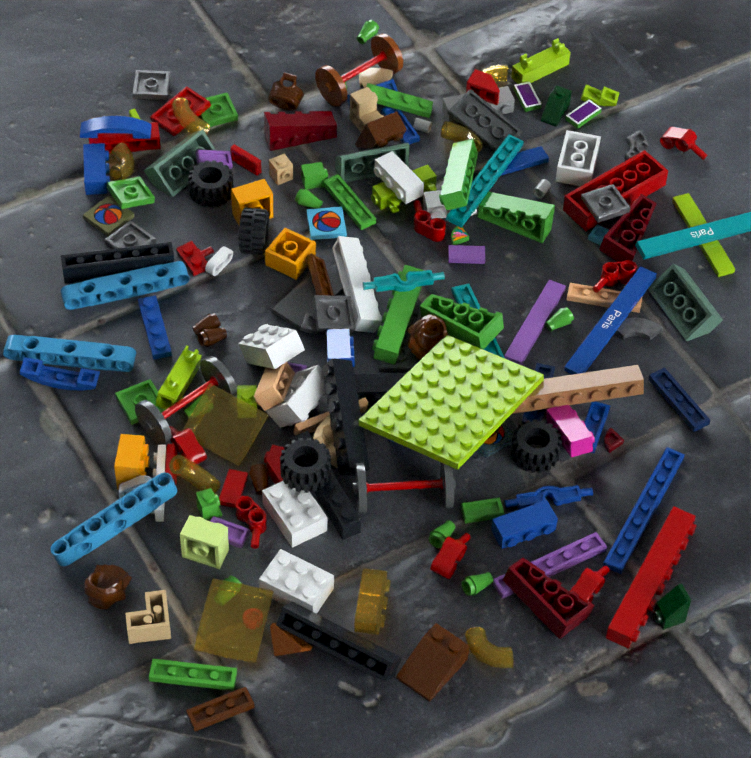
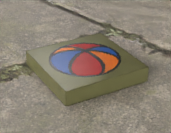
(108, 216)

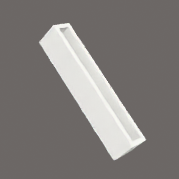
(353, 272)

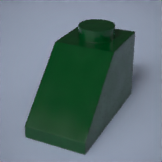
(556, 105)
(672, 607)

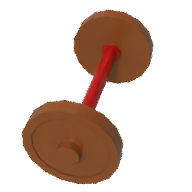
(332, 85)

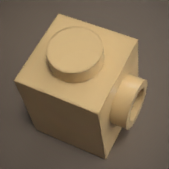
(281, 169)

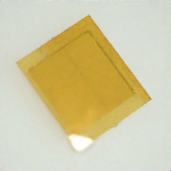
(225, 424)
(233, 620)

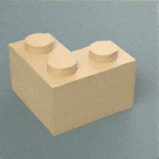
(363, 107)
(150, 623)

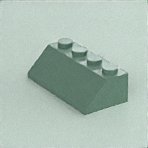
(362, 163)
(172, 169)
(684, 303)

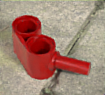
(683, 139)
(424, 225)
(615, 271)
(187, 442)
(250, 515)
(451, 551)
(590, 583)

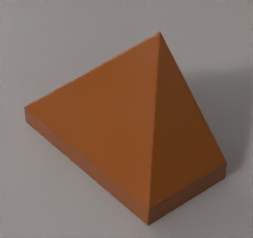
(287, 643)

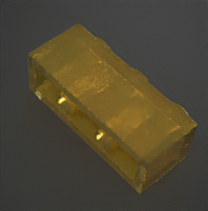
(371, 601)

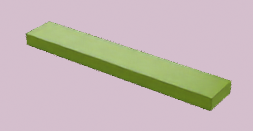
(712, 250)

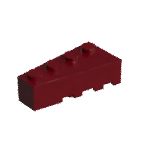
(295, 129)
(630, 228)
(547, 598)

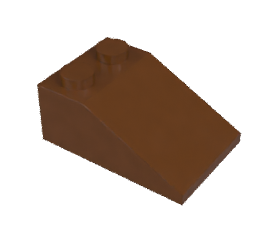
(381, 131)
(433, 662)

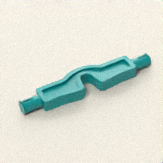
(413, 280)

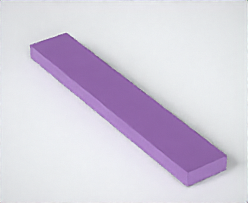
(535, 322)
(560, 559)

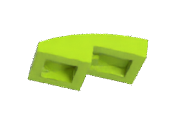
(606, 97)

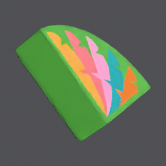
(459, 236)

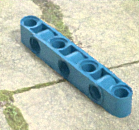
(124, 285)
(70, 353)
(113, 519)

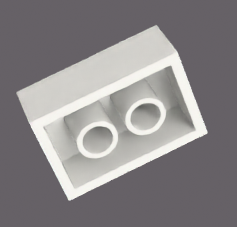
(577, 158)
(271, 346)
(301, 397)
(294, 513)
(297, 581)

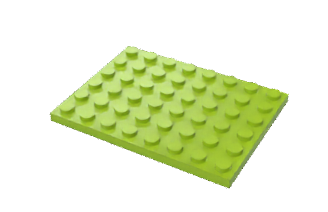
(451, 401)

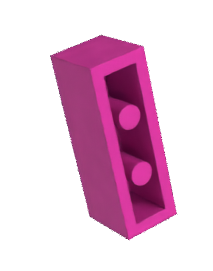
(574, 434)

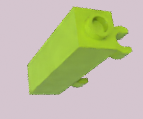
(541, 64)
(385, 197)
(179, 378)

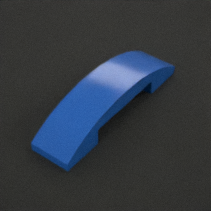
(116, 124)
(59, 378)

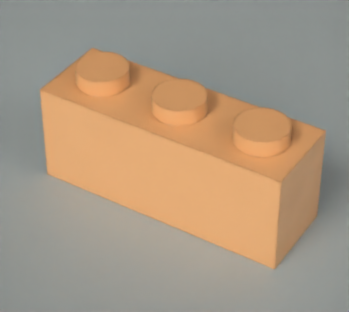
(274, 386)

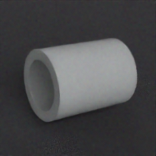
(422, 125)
(542, 188)

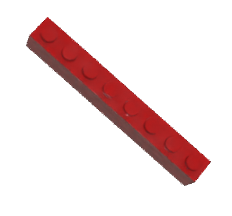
(650, 578)

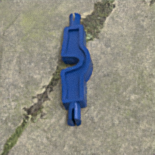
(559, 496)

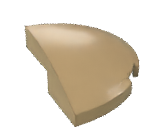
(374, 76)
(325, 435)

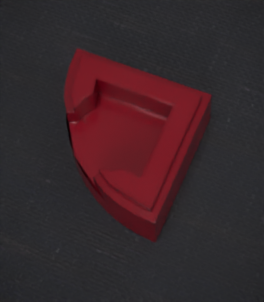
(612, 440)

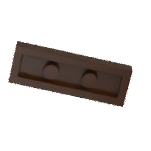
(319, 275)
(220, 709)

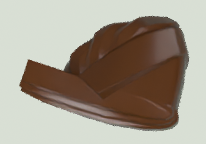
(426, 334)
(106, 586)

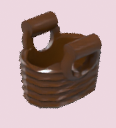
(286, 97)

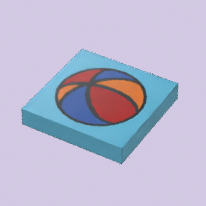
(326, 223)

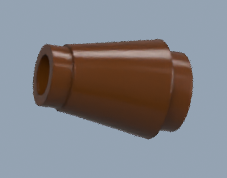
(208, 322)
(211, 336)
(259, 477)

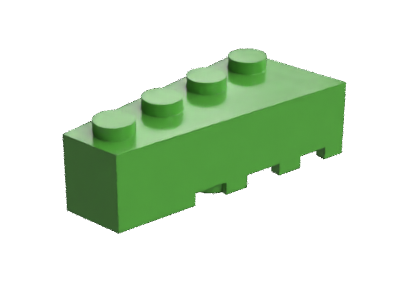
(518, 215)
(464, 322)

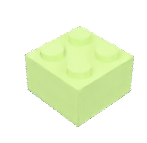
(204, 541)

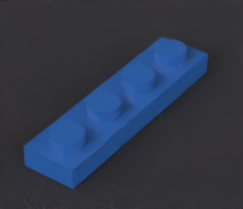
(154, 327)

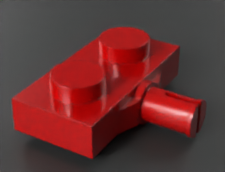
(194, 257)

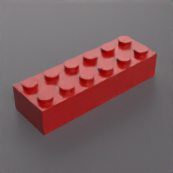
(632, 178)

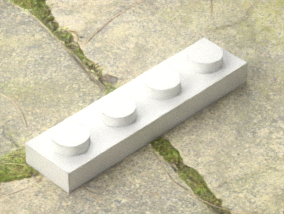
(159, 459)

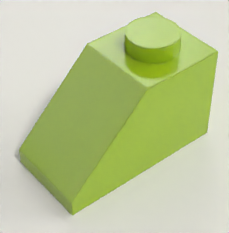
(246, 394)

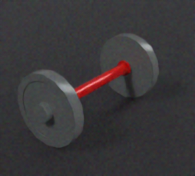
(155, 422)
(361, 487)

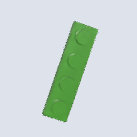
(402, 101)
(349, 201)
(193, 674)

